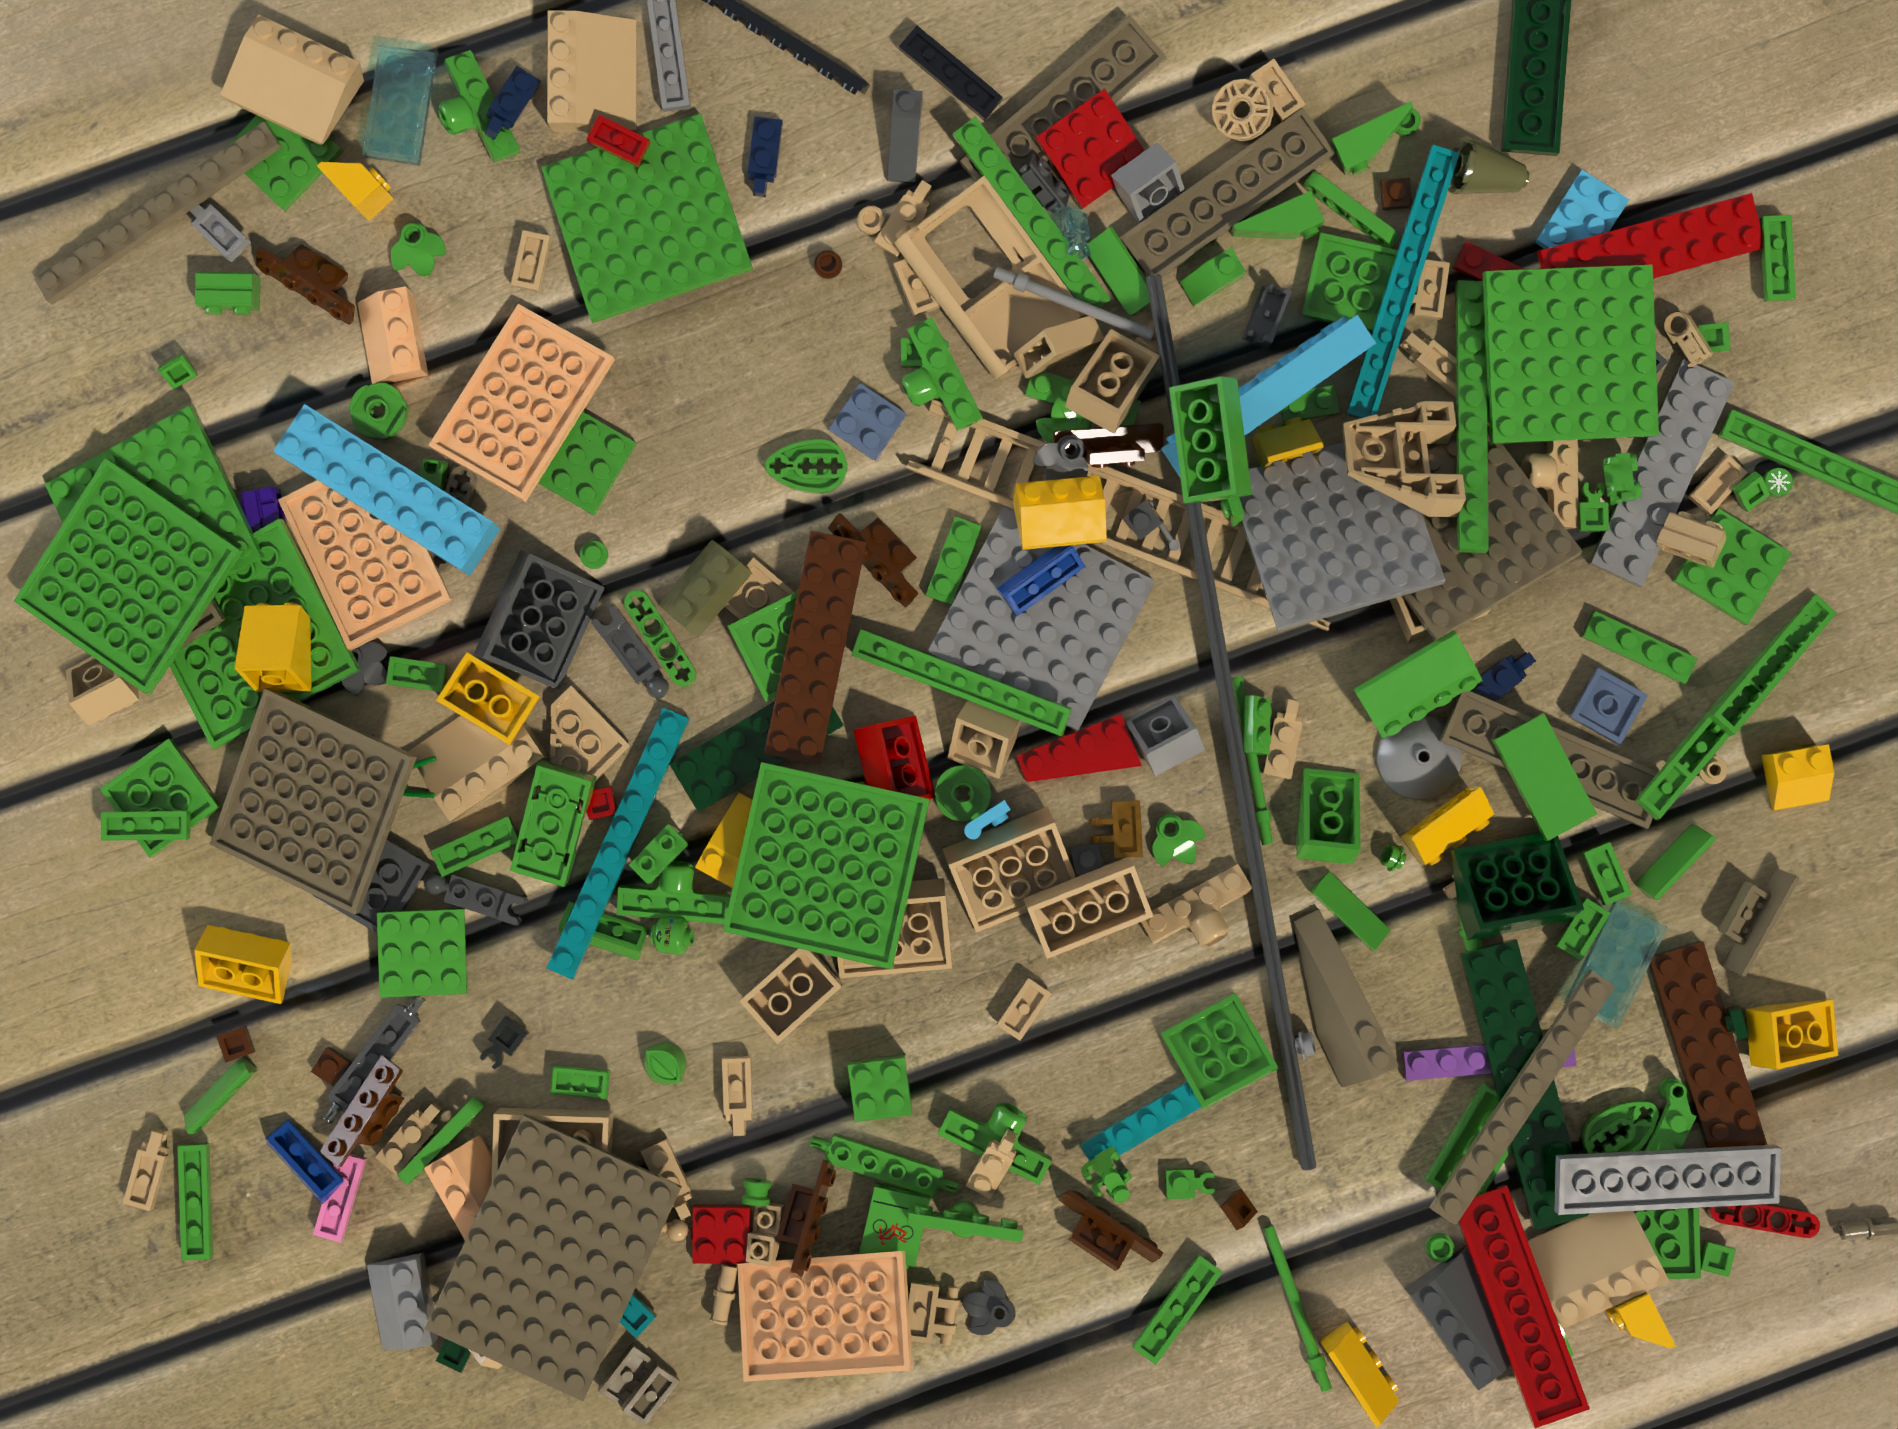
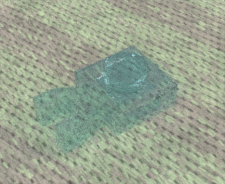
(1075, 227)

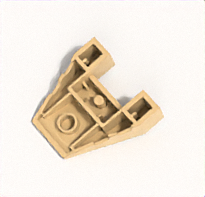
(1393, 457)

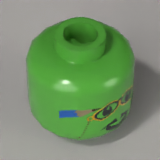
(672, 935)

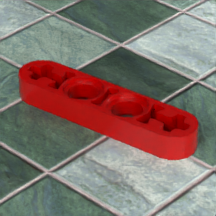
(1762, 1219)

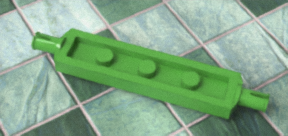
(884, 1165)

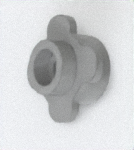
(1305, 1044)

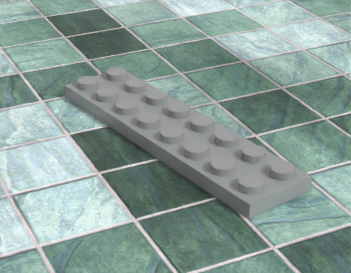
(1664, 472)
(1667, 1179)

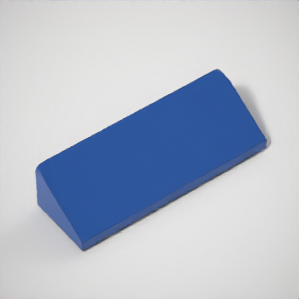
(1040, 578)
(304, 1161)

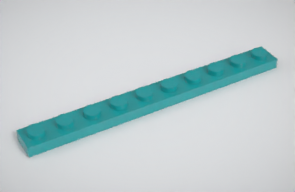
(1403, 282)
(618, 844)

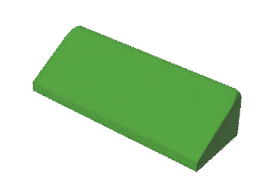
(1120, 271)
(1674, 862)
(1350, 911)
(614, 934)
(219, 1095)

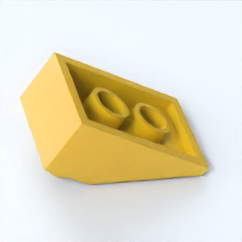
(488, 698)
(724, 848)
(1791, 1033)

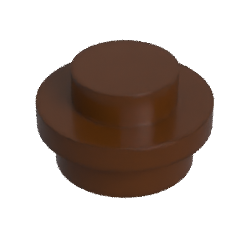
(828, 264)

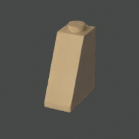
(1058, 345)

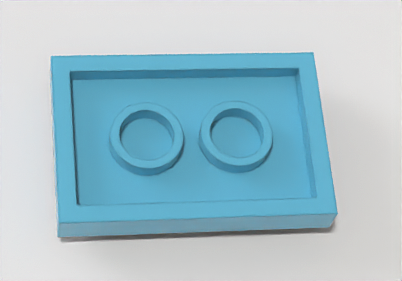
(1583, 212)

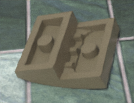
(638, 1384)

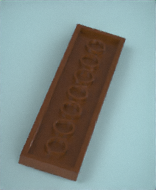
(815, 647)
(1706, 1047)

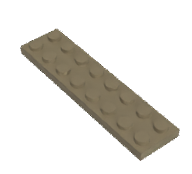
(1112, 64)
(1228, 195)
(1606, 777)

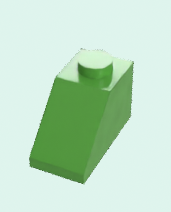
(1213, 277)

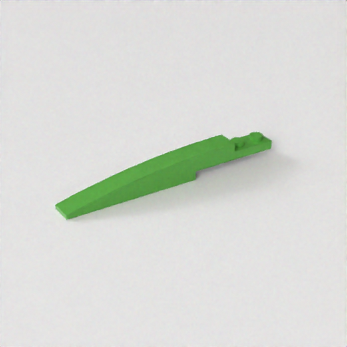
(1734, 706)

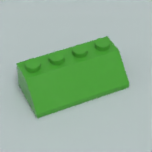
(1210, 440)
(1418, 684)

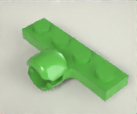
(472, 105)
(939, 377)
(673, 898)
(976, 1136)
(965, 1221)

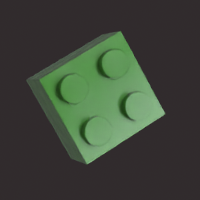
(880, 1087)

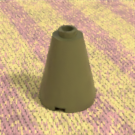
(1486, 170)

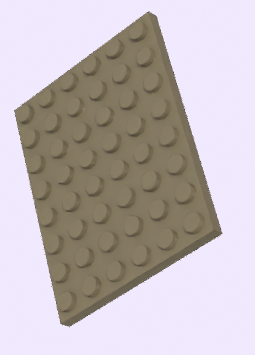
(553, 1257)

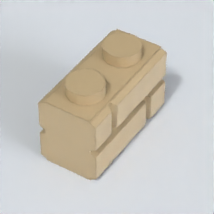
(1692, 539)

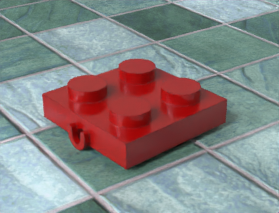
(720, 1233)

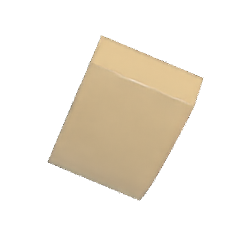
(762, 1242)

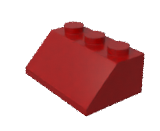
(895, 757)

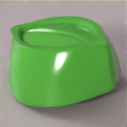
(665, 1063)

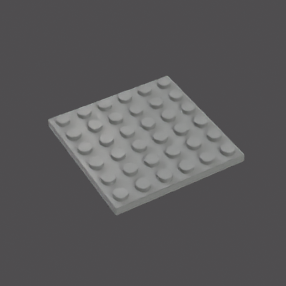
(1332, 540)
(1057, 644)

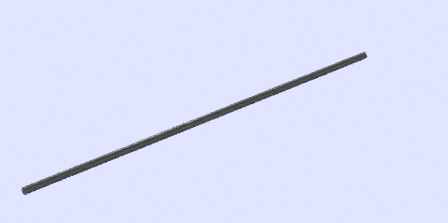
(1237, 759)

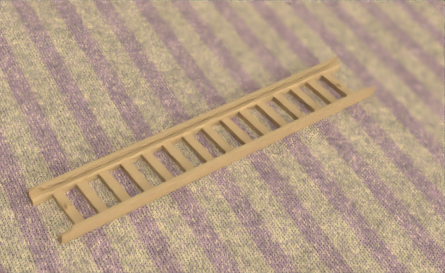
(1113, 478)

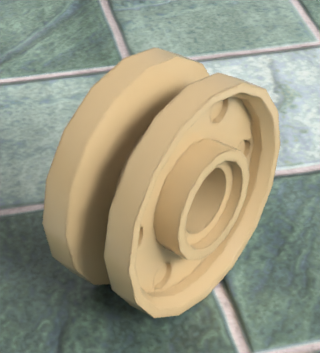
(1228, 100)

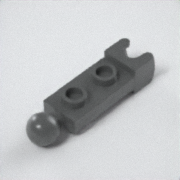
(632, 653)
(476, 896)

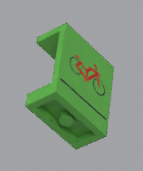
(887, 1222)

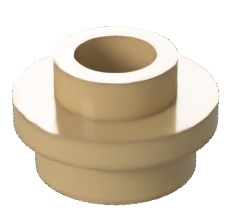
(1705, 773)

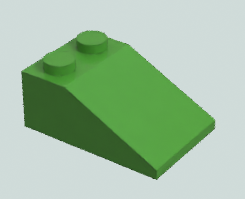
(1329, 816)

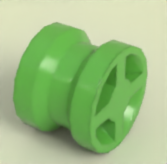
(756, 1192)

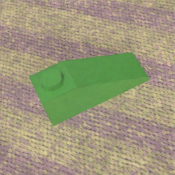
(1362, 144)
(1285, 221)

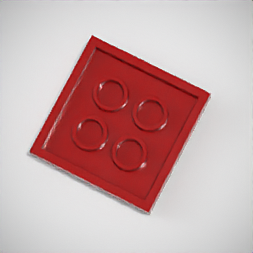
(1089, 147)

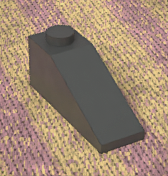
(905, 135)

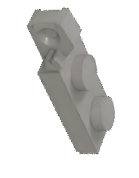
(219, 231)

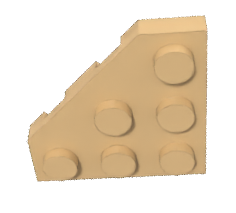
(582, 736)

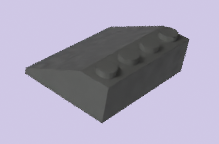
(539, 620)
(1461, 1317)

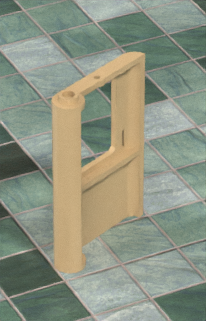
(999, 317)

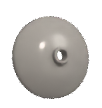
(1401, 766)

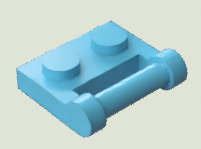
(994, 815)

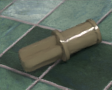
(1868, 1228)

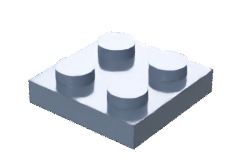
(867, 422)
(1608, 706)

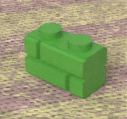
(228, 292)

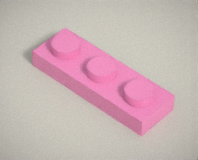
(337, 1209)

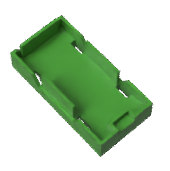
(552, 823)

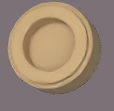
(871, 220)

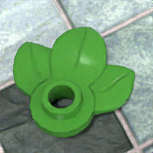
(418, 253)
(1061, 419)
(1178, 843)

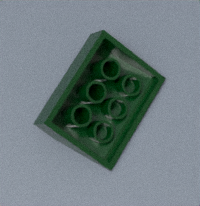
(1513, 885)

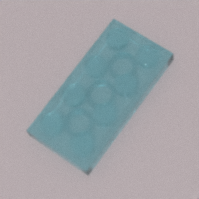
(399, 105)
(1622, 958)

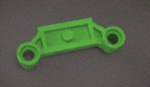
(1675, 1120)

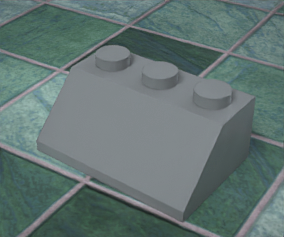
(402, 1301)

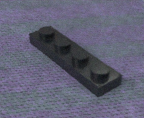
(950, 73)

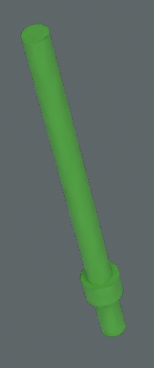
(1262, 815)
(1316, 1359)

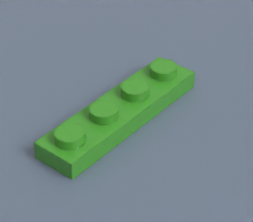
(1049, 387)
(1639, 647)
(195, 1201)
(1177, 1309)

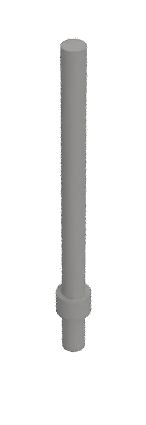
(1021, 283)

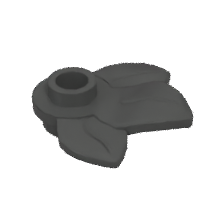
(1058, 463)
(371, 670)
(983, 1307)

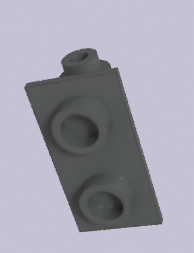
(1040, 174)

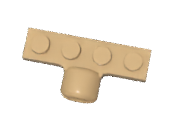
(1559, 477)
(1199, 909)

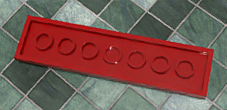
(1668, 242)
(1521, 1308)

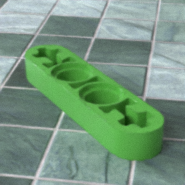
(1351, 210)
(663, 636)
(441, 1140)

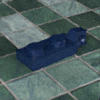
(511, 101)
(764, 153)
(1503, 676)

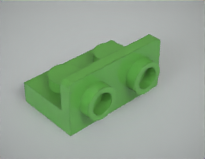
(659, 853)

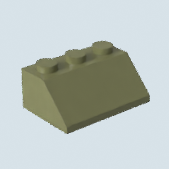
(705, 588)

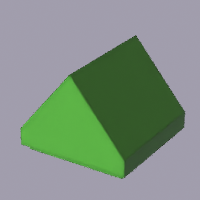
(178, 371)

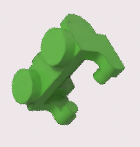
(1619, 478)
(1108, 1174)

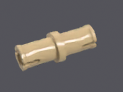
(724, 1294)

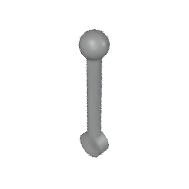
(1173, 543)

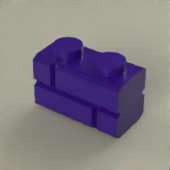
(262, 507)

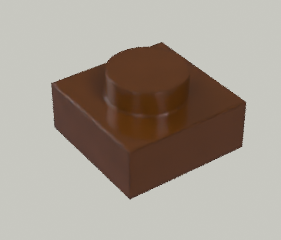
(1395, 193)
(235, 1043)
(331, 1066)
(1238, 1209)

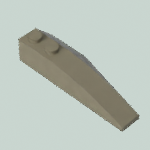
(1339, 1006)

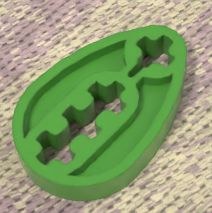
(812, 450)
(1623, 1113)

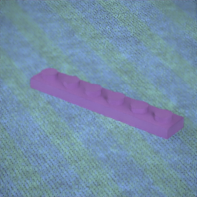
(1451, 1062)

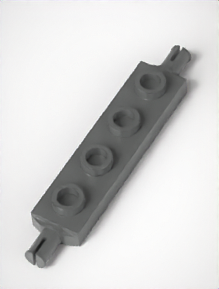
(384, 1042)

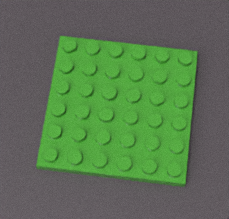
(649, 226)
(1570, 354)
(182, 467)
(128, 576)
(205, 667)
(826, 865)

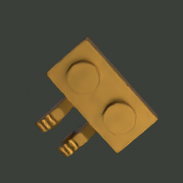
(1125, 828)

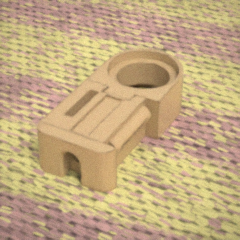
(1690, 340)

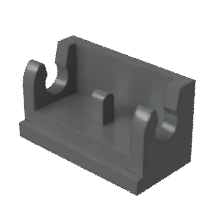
(1266, 315)

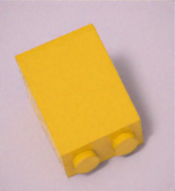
(275, 648)

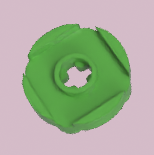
(375, 395)
(946, 793)

